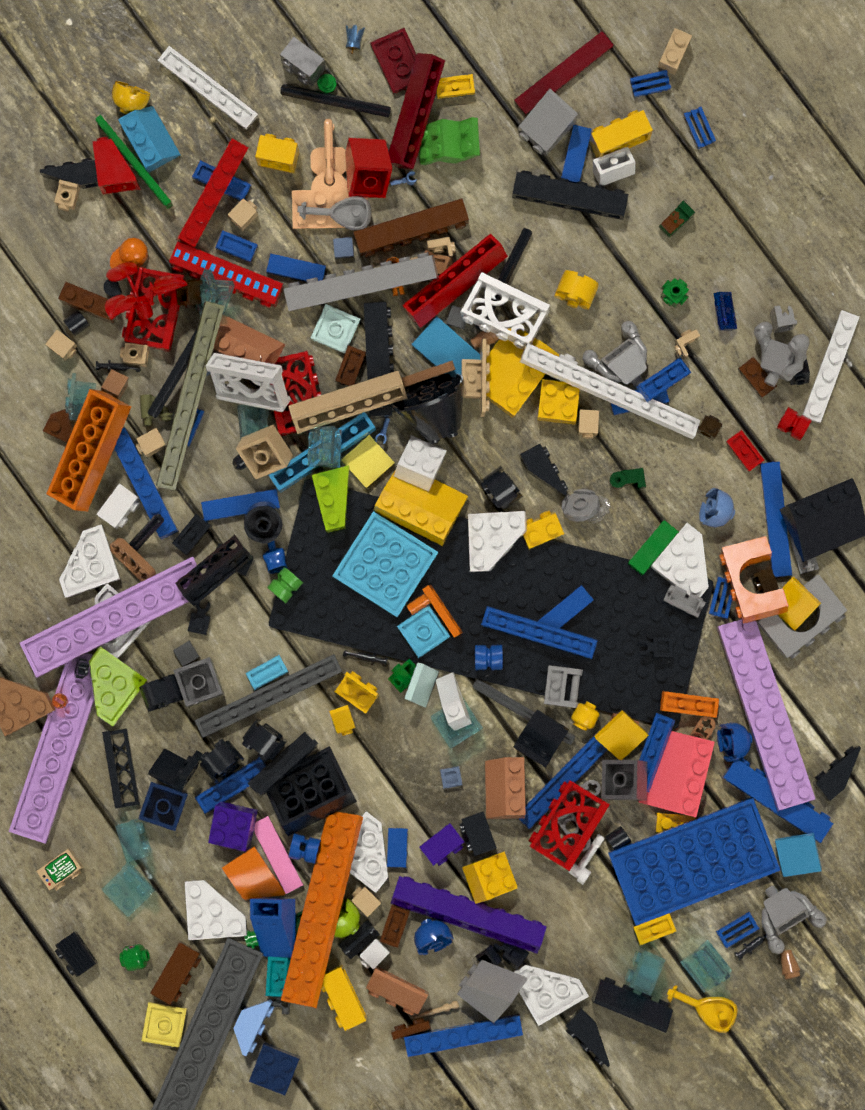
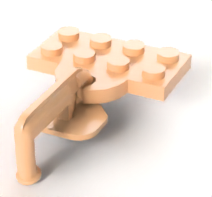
(329, 166)

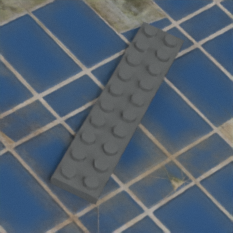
(209, 1027)

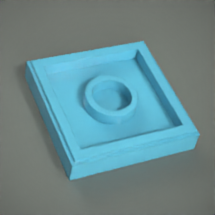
(423, 631)

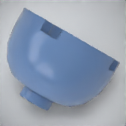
(718, 508)

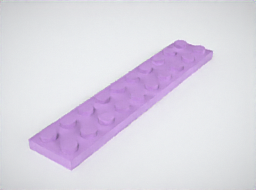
(107, 620)
(766, 714)
(54, 757)

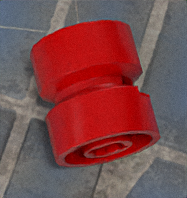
(794, 424)

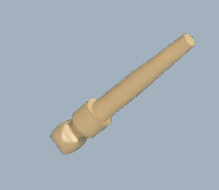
(446, 1007)

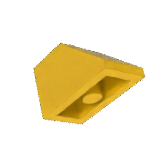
(343, 720)

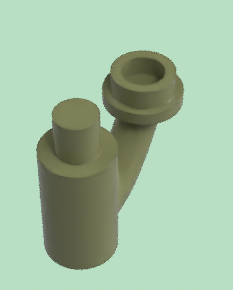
(145, 403)

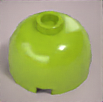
(348, 919)

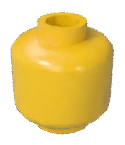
(585, 716)

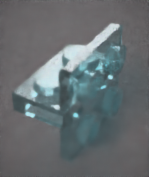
(324, 447)

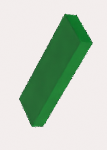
(653, 547)

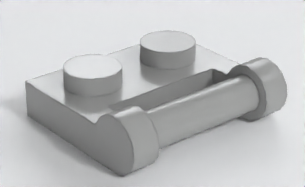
(556, 686)

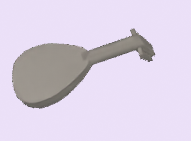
(350, 213)

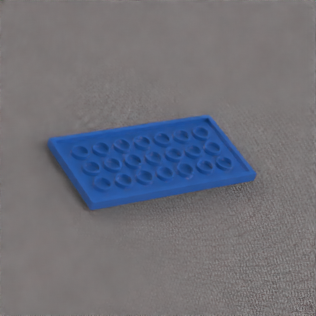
(694, 861)

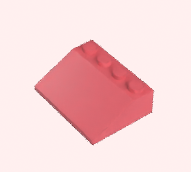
(681, 774)

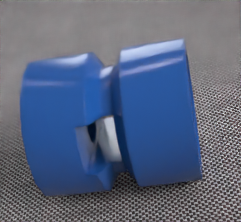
(488, 657)
(311, 848)

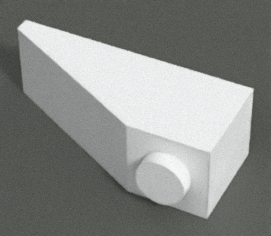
(452, 702)

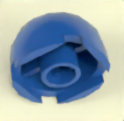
(734, 741)
(431, 936)

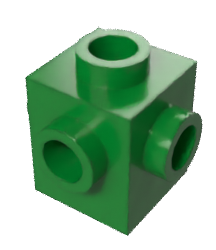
(671, 298)
(402, 675)

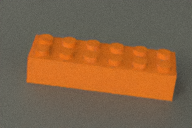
(88, 450)

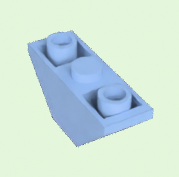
(251, 1024)

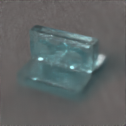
(214, 290)
(706, 966)

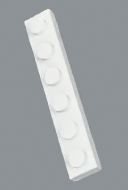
(207, 88)
(830, 366)

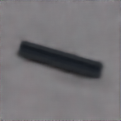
(146, 531)

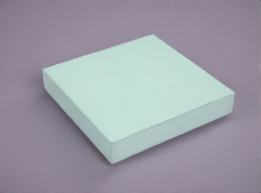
(335, 328)
(421, 684)

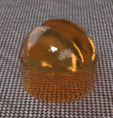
(63, 697)

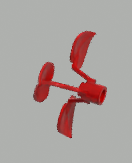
(121, 303)

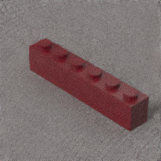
(415, 110)

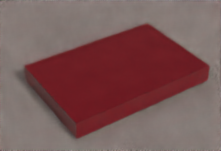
(395, 58)

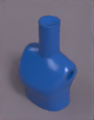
(274, 558)

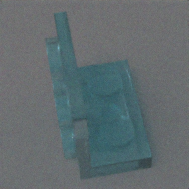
(78, 393)
(453, 737)
(132, 840)
(128, 889)

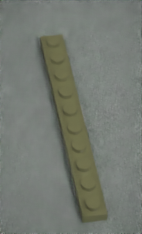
(190, 395)

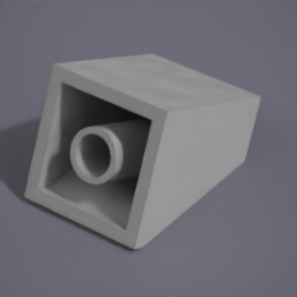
(547, 123)
(490, 989)

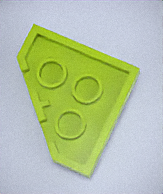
(112, 685)

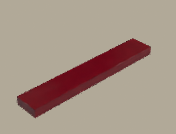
(564, 72)

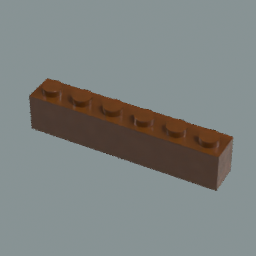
(411, 227)

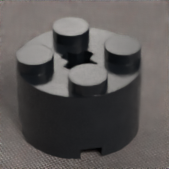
(502, 488)
(267, 512)
(161, 693)
(263, 740)
(221, 760)

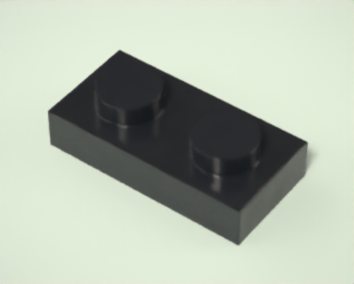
(191, 534)

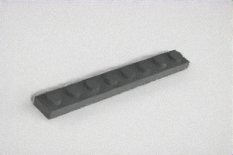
(268, 696)

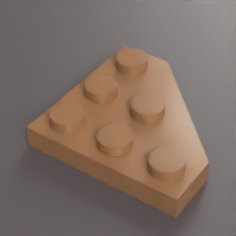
(21, 705)

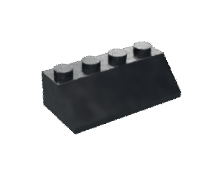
(632, 1005)

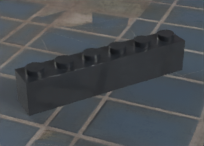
(570, 195)
(378, 348)

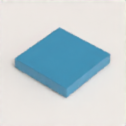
(798, 854)

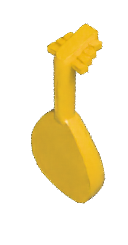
(716, 1011)

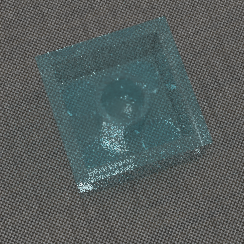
(645, 971)

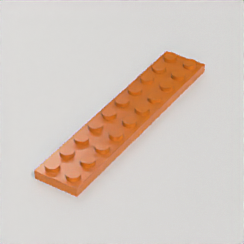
(321, 909)

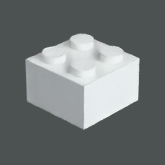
(420, 463)

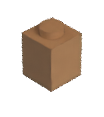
(115, 384)

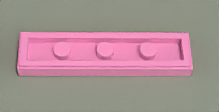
(277, 855)

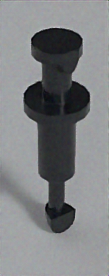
(116, 366)
(367, 657)
(748, 948)

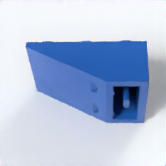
(274, 925)

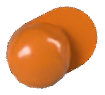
(132, 251)

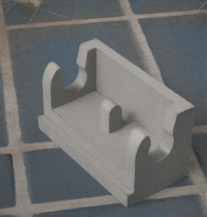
(781, 321)

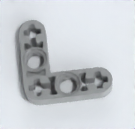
(570, 817)

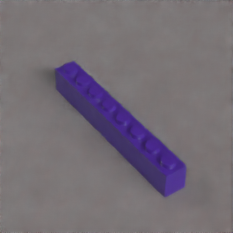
(468, 915)

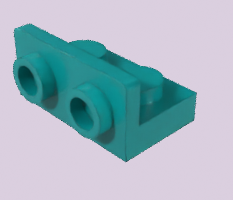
(276, 975)

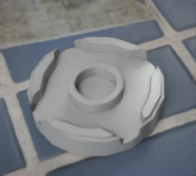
(580, 505)

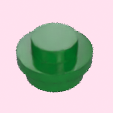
(327, 83)
(251, 939)

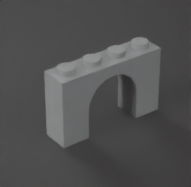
(789, 641)

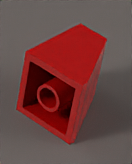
(367, 167)
(111, 168)

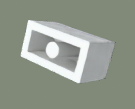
(614, 166)
(118, 507)

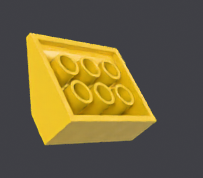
(508, 378)
(421, 511)

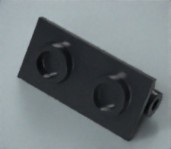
(355, 943)

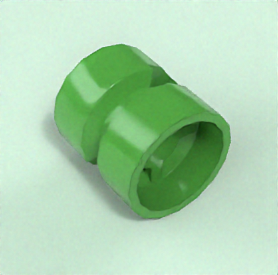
(285, 585)

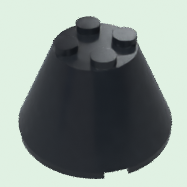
(434, 407)

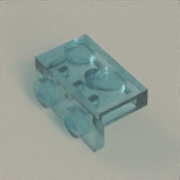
(251, 419)

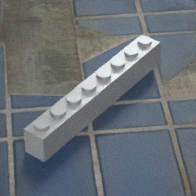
(362, 282)

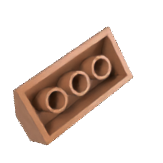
(245, 342)

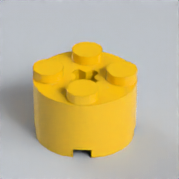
(576, 290)

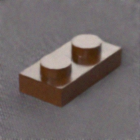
(350, 366)
(756, 376)
(394, 926)
(417, 1026)

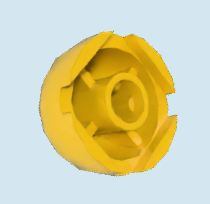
(129, 97)

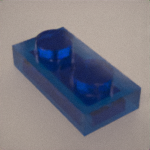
(725, 311)

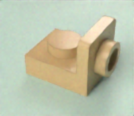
(438, 246)

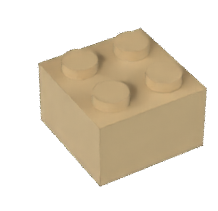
(264, 452)

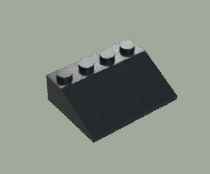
(825, 519)
(310, 792)

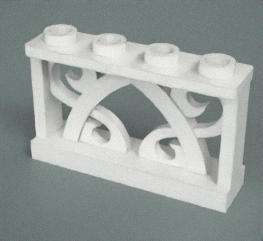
(495, 287)
(258, 372)

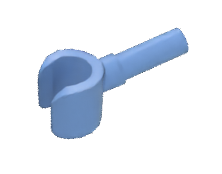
(404, 180)
(383, 430)

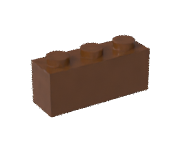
(84, 301)
(176, 973)

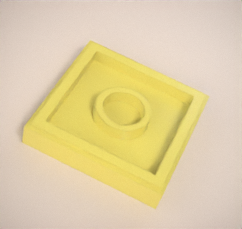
(368, 461)
(164, 1024)

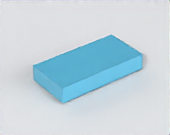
(267, 672)

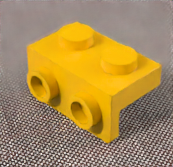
(542, 529)

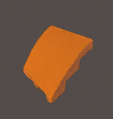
(252, 876)

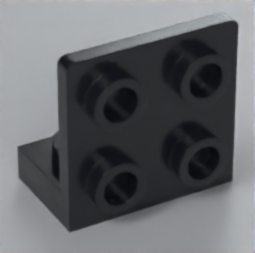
(541, 738)
(174, 769)

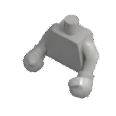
(778, 358)
(625, 361)
(784, 911)

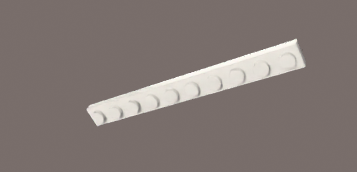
(609, 391)

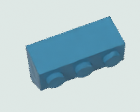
(149, 138)

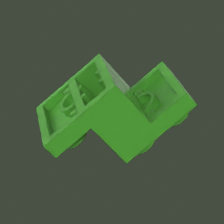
(450, 141)

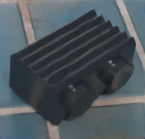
(75, 954)

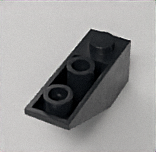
(80, 173)
(540, 467)
(836, 778)
(586, 1029)

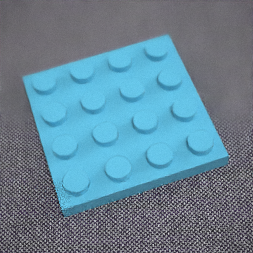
(385, 564)

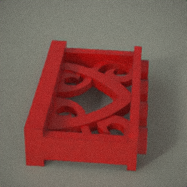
(165, 333)
(284, 418)
(594, 816)

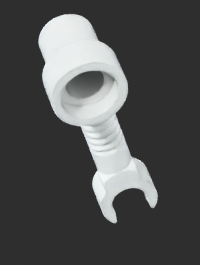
(579, 871)

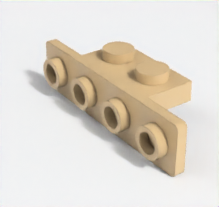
(474, 377)

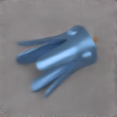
(353, 38)

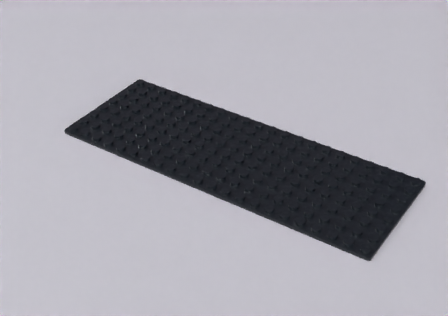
(521, 583)

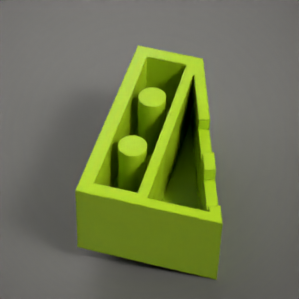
(332, 496)

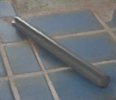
(511, 704)

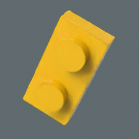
(455, 86)
(666, 821)
(654, 929)

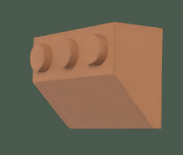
(505, 788)
(396, 991)

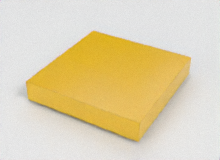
(800, 603)
(621, 735)

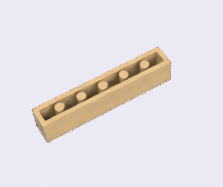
(347, 402)

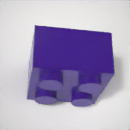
(232, 826)
(441, 844)

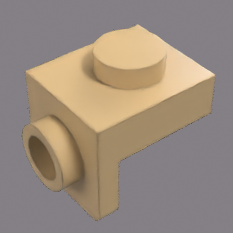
(686, 338)

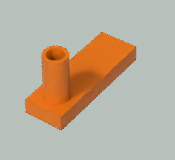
(432, 597)

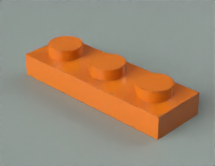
(689, 704)

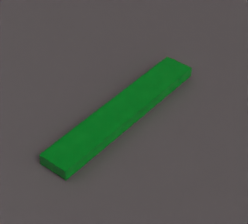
(134, 162)

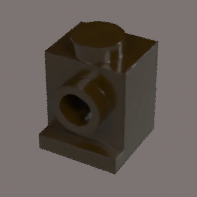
(190, 294)
(709, 427)
(765, 581)

